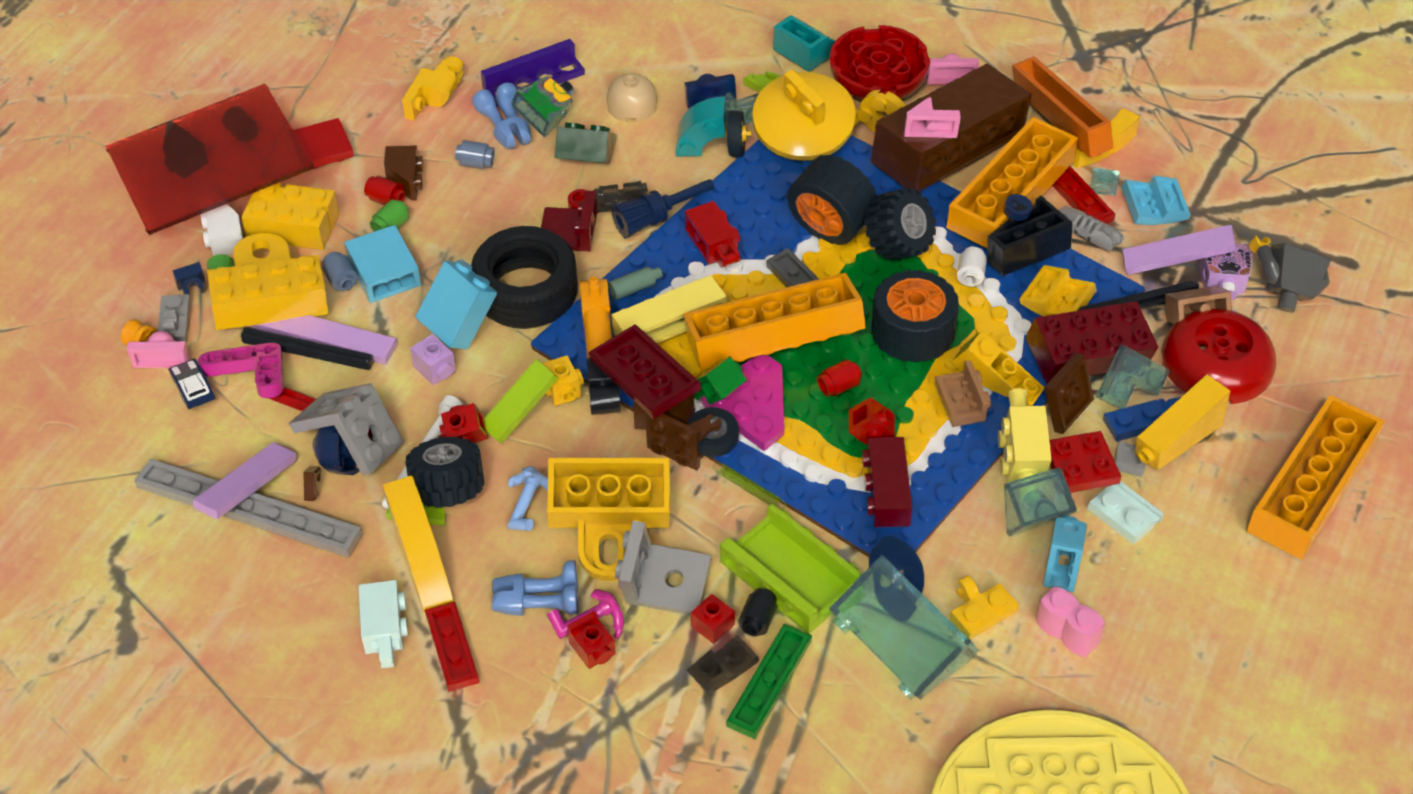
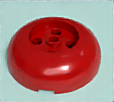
(879, 60)
(1235, 353)

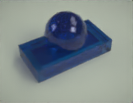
(708, 87)

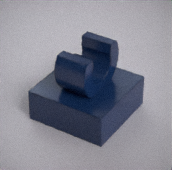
(189, 276)

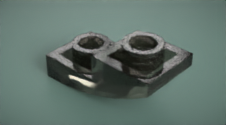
(724, 666)

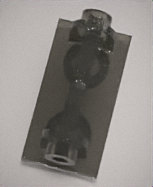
(610, 194)

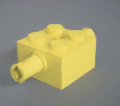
(1024, 438)

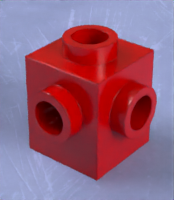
(871, 420)
(464, 422)

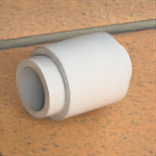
(972, 267)

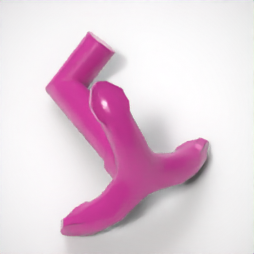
(606, 606)

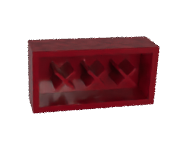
(1090, 333)

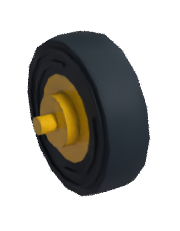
(736, 133)

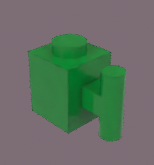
(720, 380)

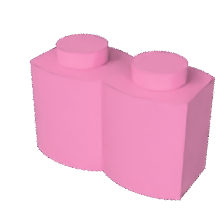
(1073, 623)

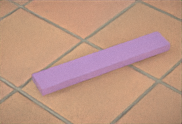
(334, 334)

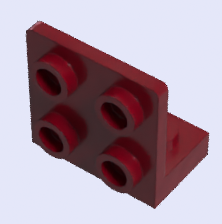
(574, 225)

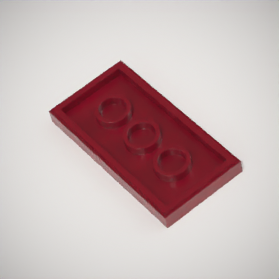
(644, 371)

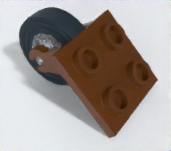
(707, 433)

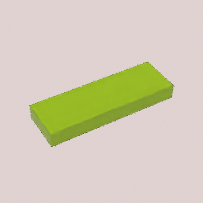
(519, 400)

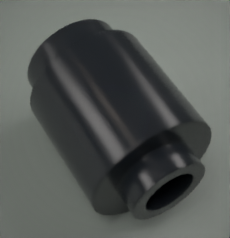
(758, 612)

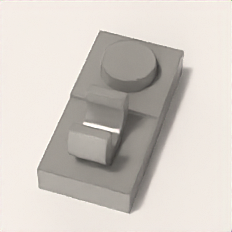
(175, 316)

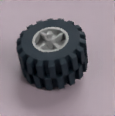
(900, 224)
(446, 471)

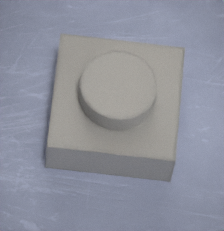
(1127, 460)

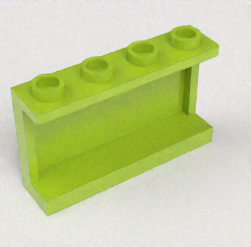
(791, 565)

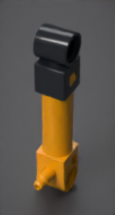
(597, 330)

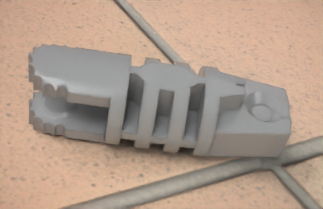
(1092, 229)

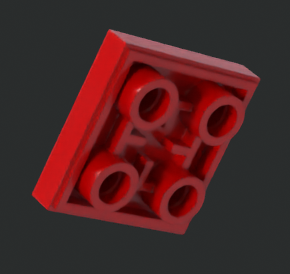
(325, 142)

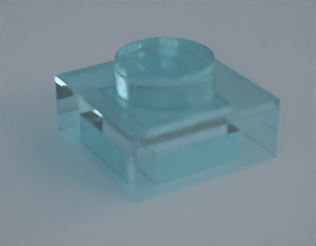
(1104, 181)

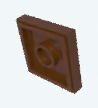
(1069, 393)

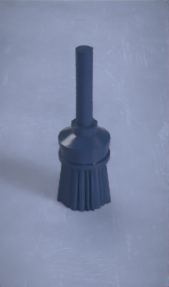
(651, 208)

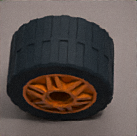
(831, 199)
(914, 315)

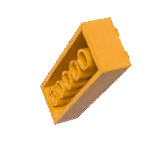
(1023, 167)
(775, 320)
(1315, 477)

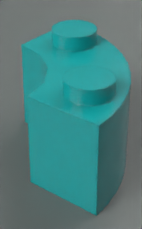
(701, 125)

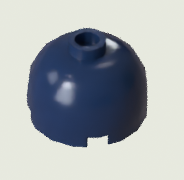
(333, 453)

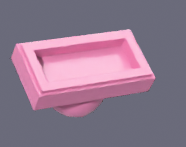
(949, 68)
(158, 351)

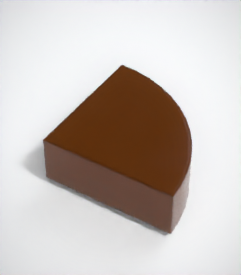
(311, 476)

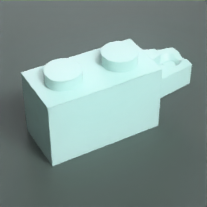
(381, 619)

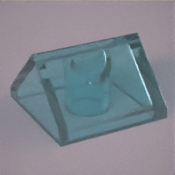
(1037, 501)

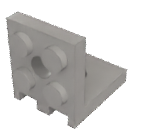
(353, 413)
(647, 567)

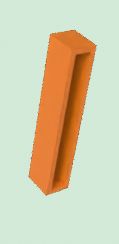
(1064, 106)

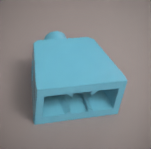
(1066, 540)

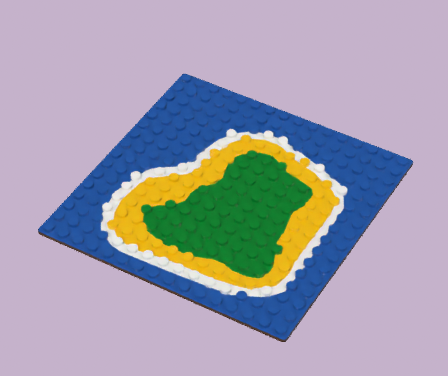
(818, 460)

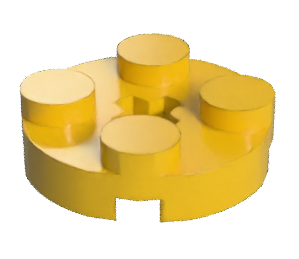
(875, 104)

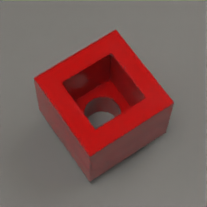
(712, 618)

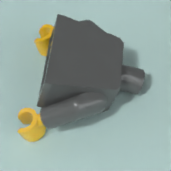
(1291, 271)

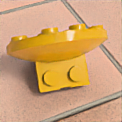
(803, 115)

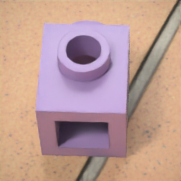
(433, 359)

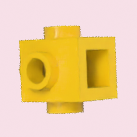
(569, 382)

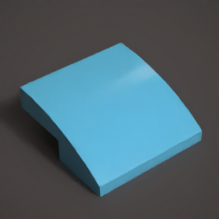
(1155, 201)

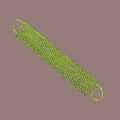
(753, 483)

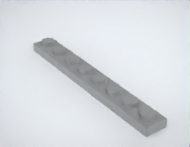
(255, 509)

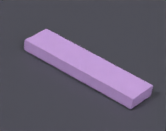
(1179, 249)
(244, 480)

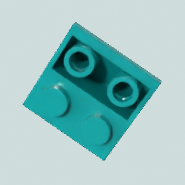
(801, 43)

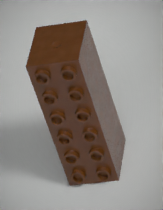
(990, 114)

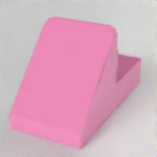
(926, 122)

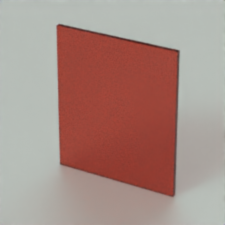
(208, 158)

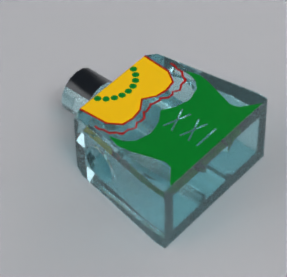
(543, 103)

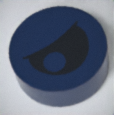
(1017, 207)

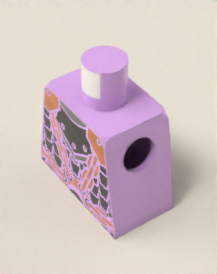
(1227, 270)

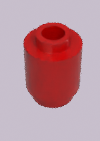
(383, 190)
(839, 378)

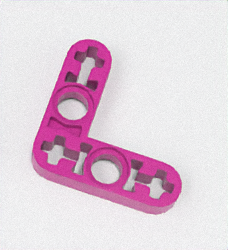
(263, 358)

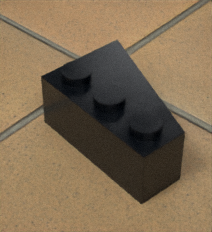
(1030, 240)

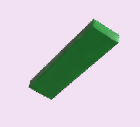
(769, 681)

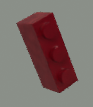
(887, 482)

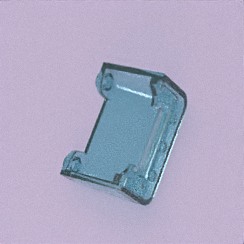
(902, 629)

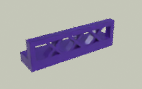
(533, 65)

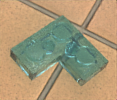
(1128, 371)

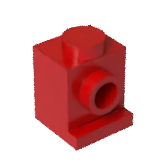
(591, 640)

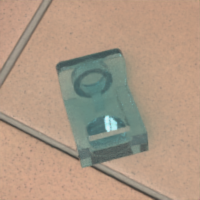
(745, 104)

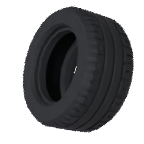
(528, 248)

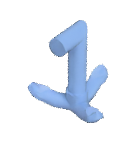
(532, 479)

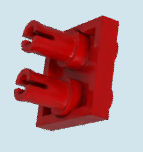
(1084, 461)

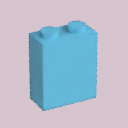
(383, 263)
(456, 304)

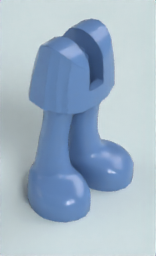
(504, 129)
(514, 592)

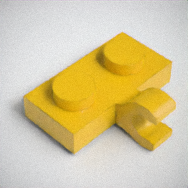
(982, 609)

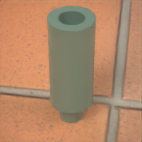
(633, 282)

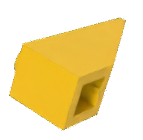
(997, 368)

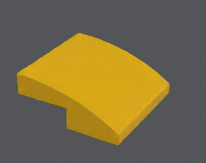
(1056, 292)

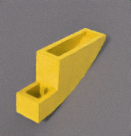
(417, 543)

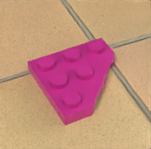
(757, 402)

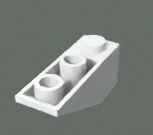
(222, 228)

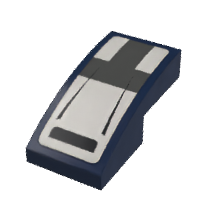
(191, 383)

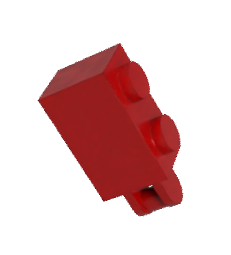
(713, 234)

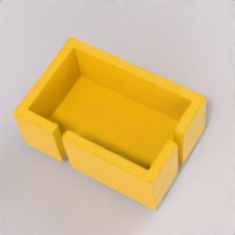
(294, 213)

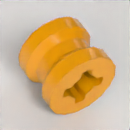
(136, 332)

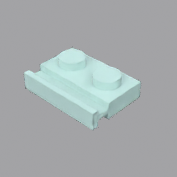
(1125, 511)

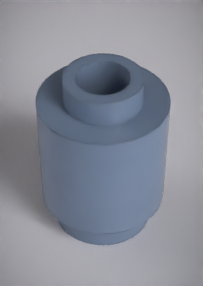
(474, 154)
(339, 271)

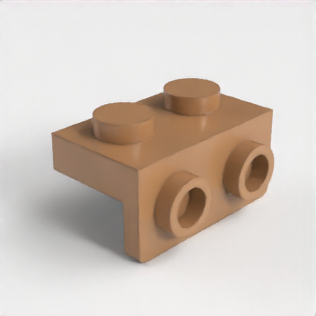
(963, 396)

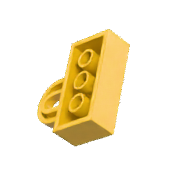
(266, 287)
(604, 500)

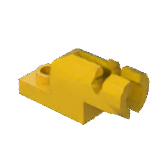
(433, 86)

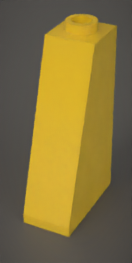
(1184, 423)

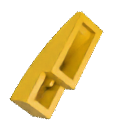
(1124, 129)

